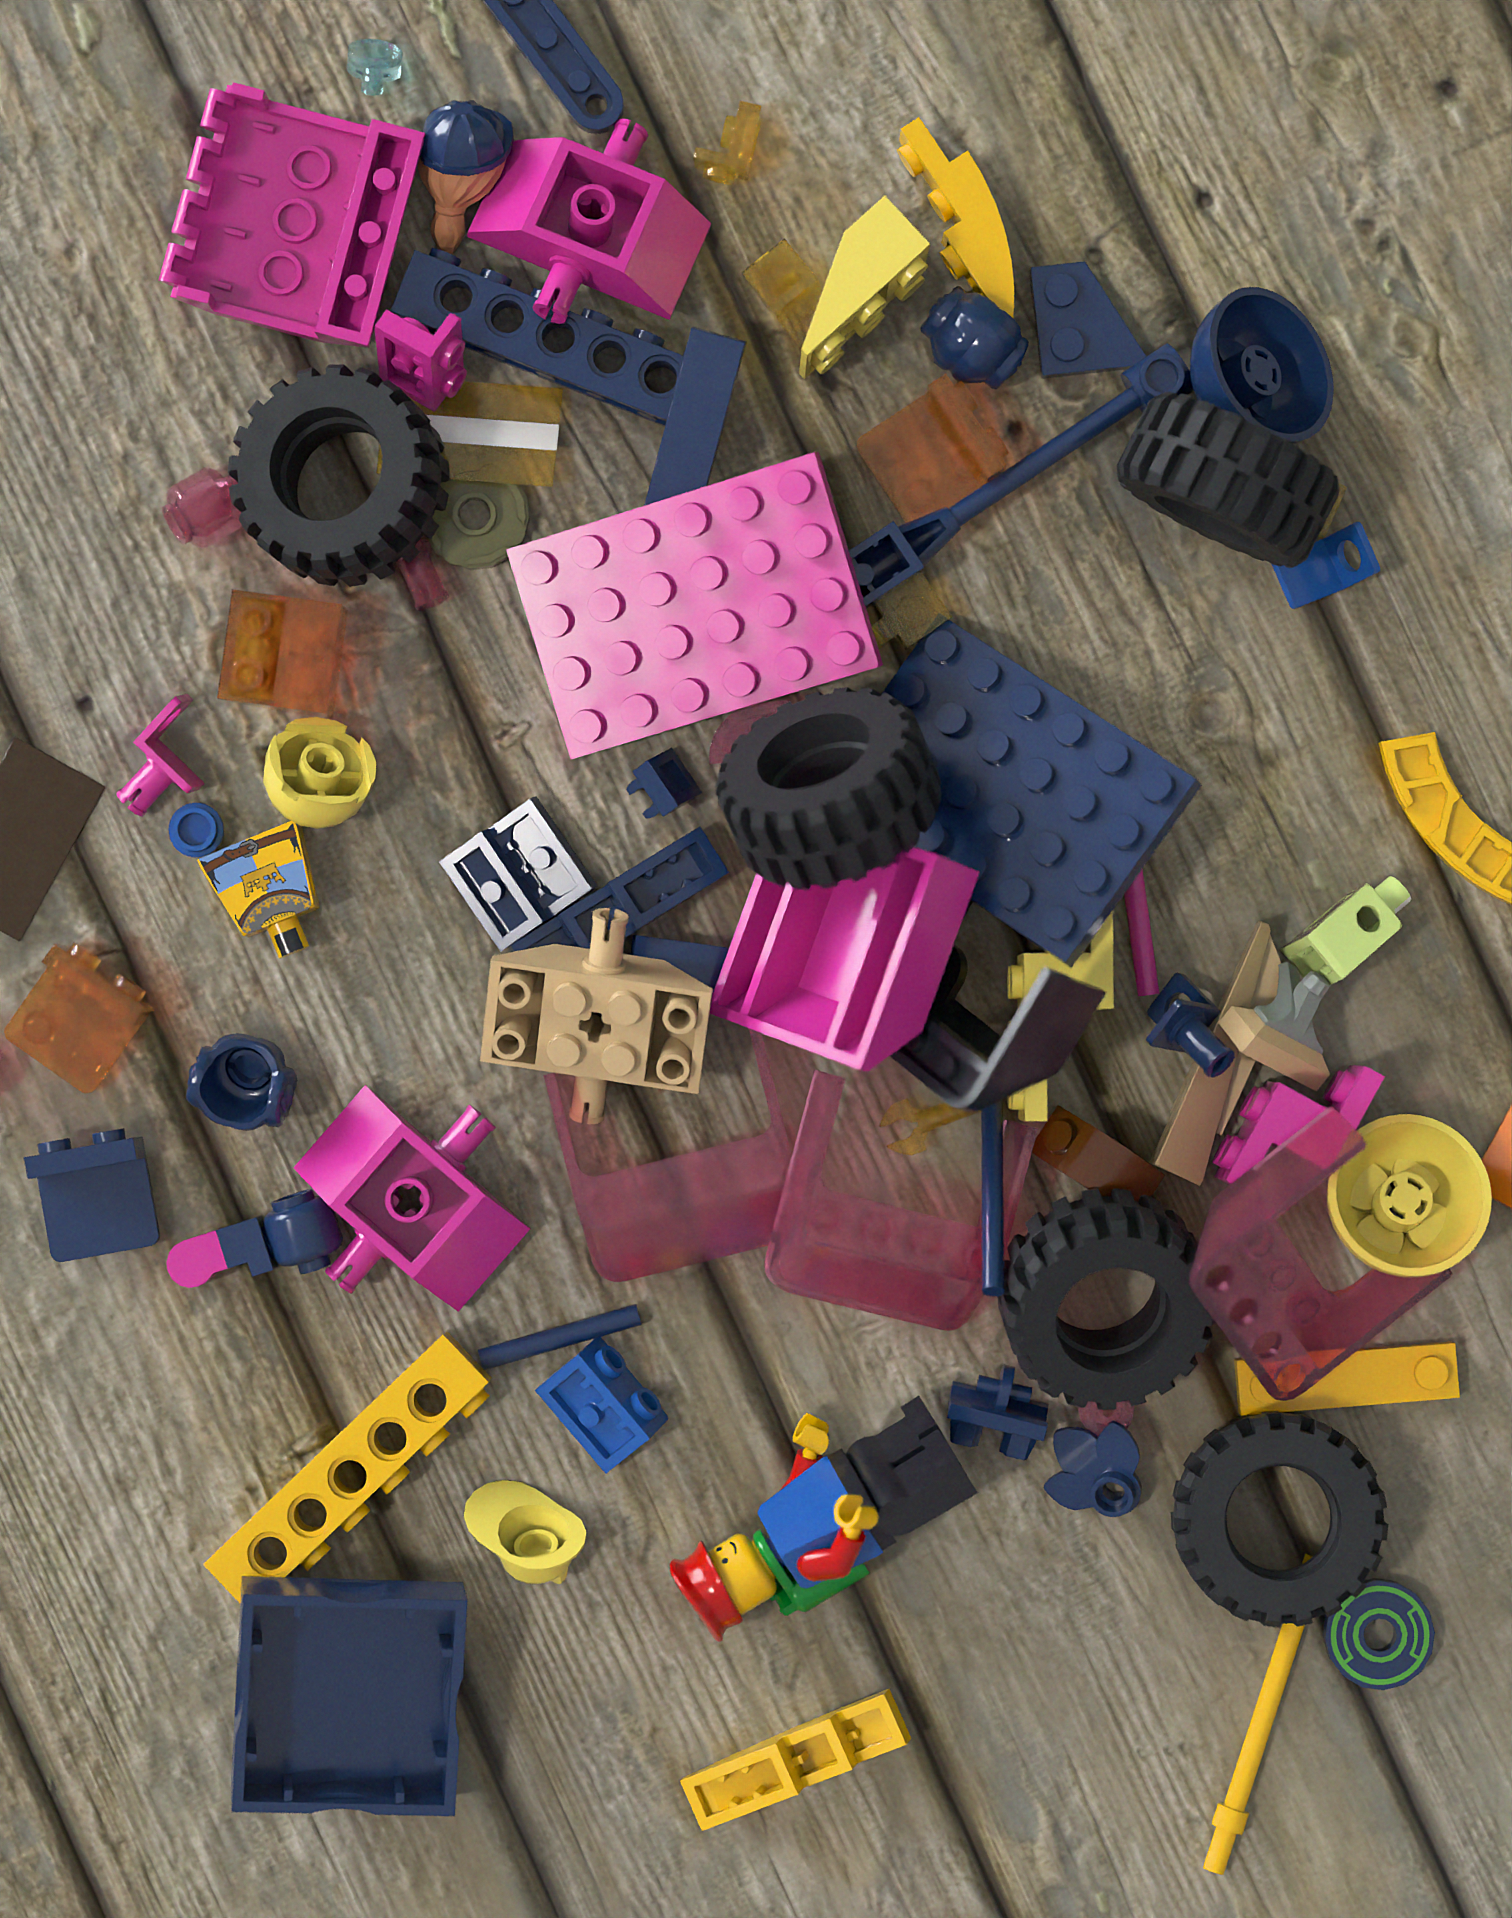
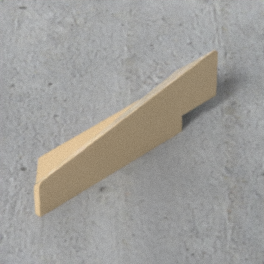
(1208, 1102)

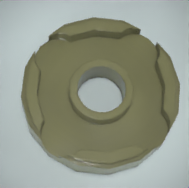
(487, 545)

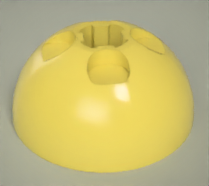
(1434, 1185)

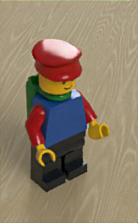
(827, 1520)

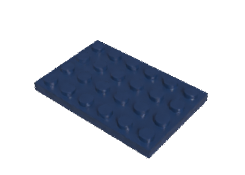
(1034, 790)

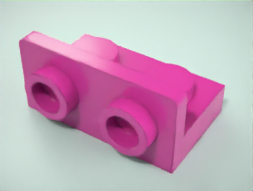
(418, 362)

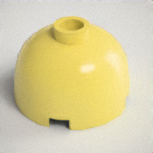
(318, 772)

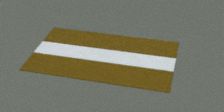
(498, 433)

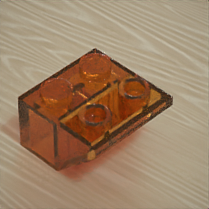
(282, 653)

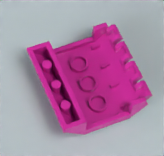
(291, 217)

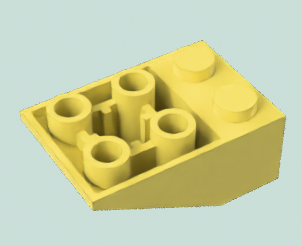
(874, 263)

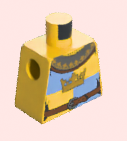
(266, 885)

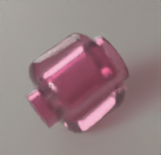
(201, 508)

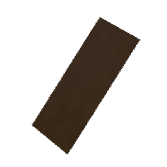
(39, 822)

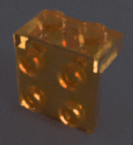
(933, 451)
(78, 1017)

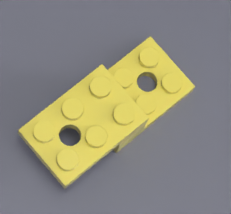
(1093, 967)

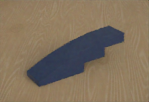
(640, 892)

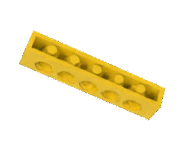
(441, 1364)

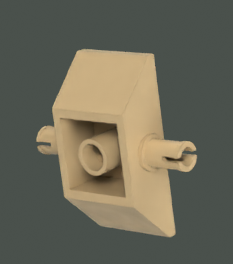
(545, 1021)

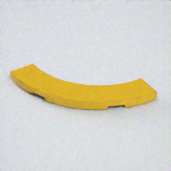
(1444, 817)

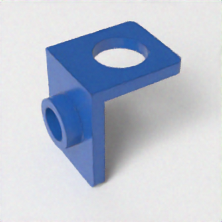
(1327, 568)

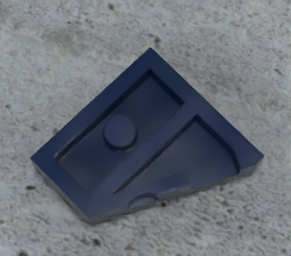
(1078, 324)

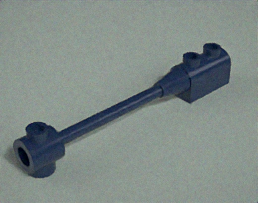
(902, 551)

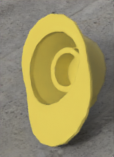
(525, 1530)

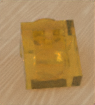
(740, 137)

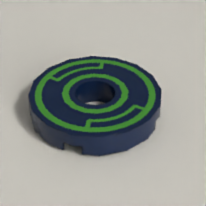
(1398, 1660)

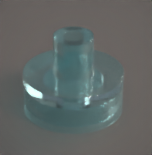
(374, 63)

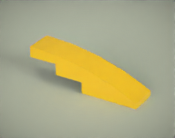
(795, 1760)

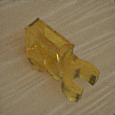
(909, 613)

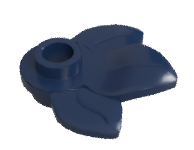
(1092, 1462)

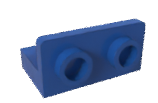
(603, 1404)

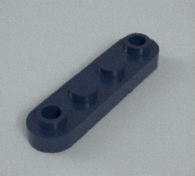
(560, 60)

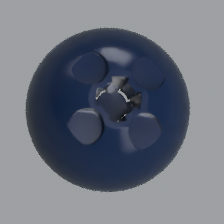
(1263, 363)

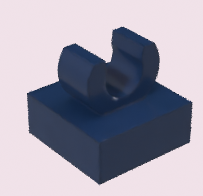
(665, 783)

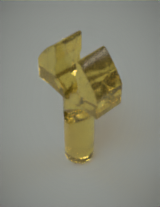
(927, 1120)

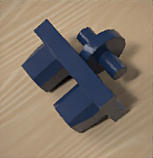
(997, 1406)

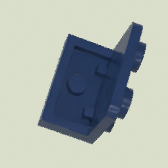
(95, 1195)

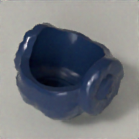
(974, 338)
(242, 1083)

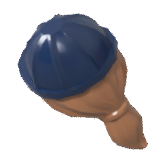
(461, 163)

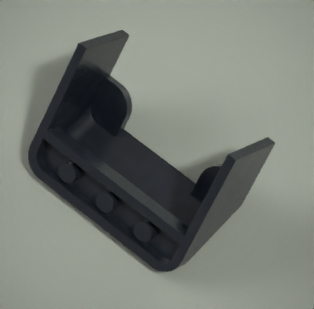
(978, 1067)

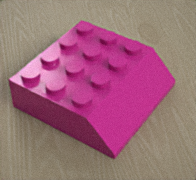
(846, 963)

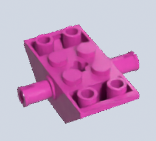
(634, 249)
(455, 1235)

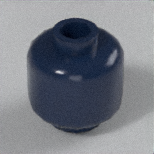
(302, 1231)

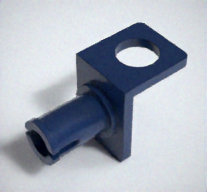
(1186, 1026)

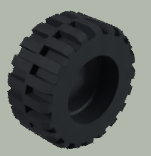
(286, 435)
(1228, 479)
(829, 788)
(1113, 1361)
(1353, 1533)

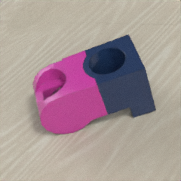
(201, 1257)

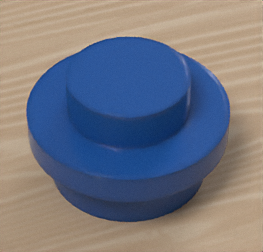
(196, 830)

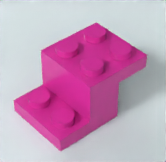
(1278, 1112)

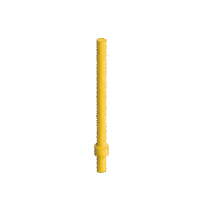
(1231, 1816)

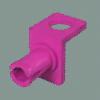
(162, 764)

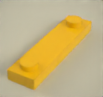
(1364, 1379)

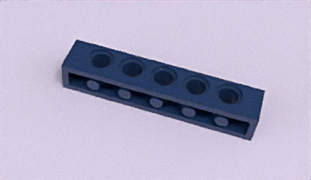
(436, 274)

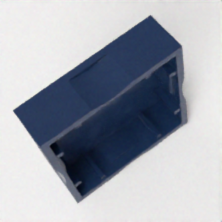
(348, 1696)

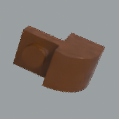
(1093, 1157)

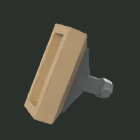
(1283, 1031)

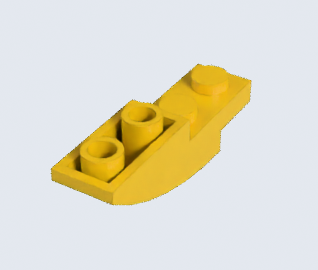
(977, 241)

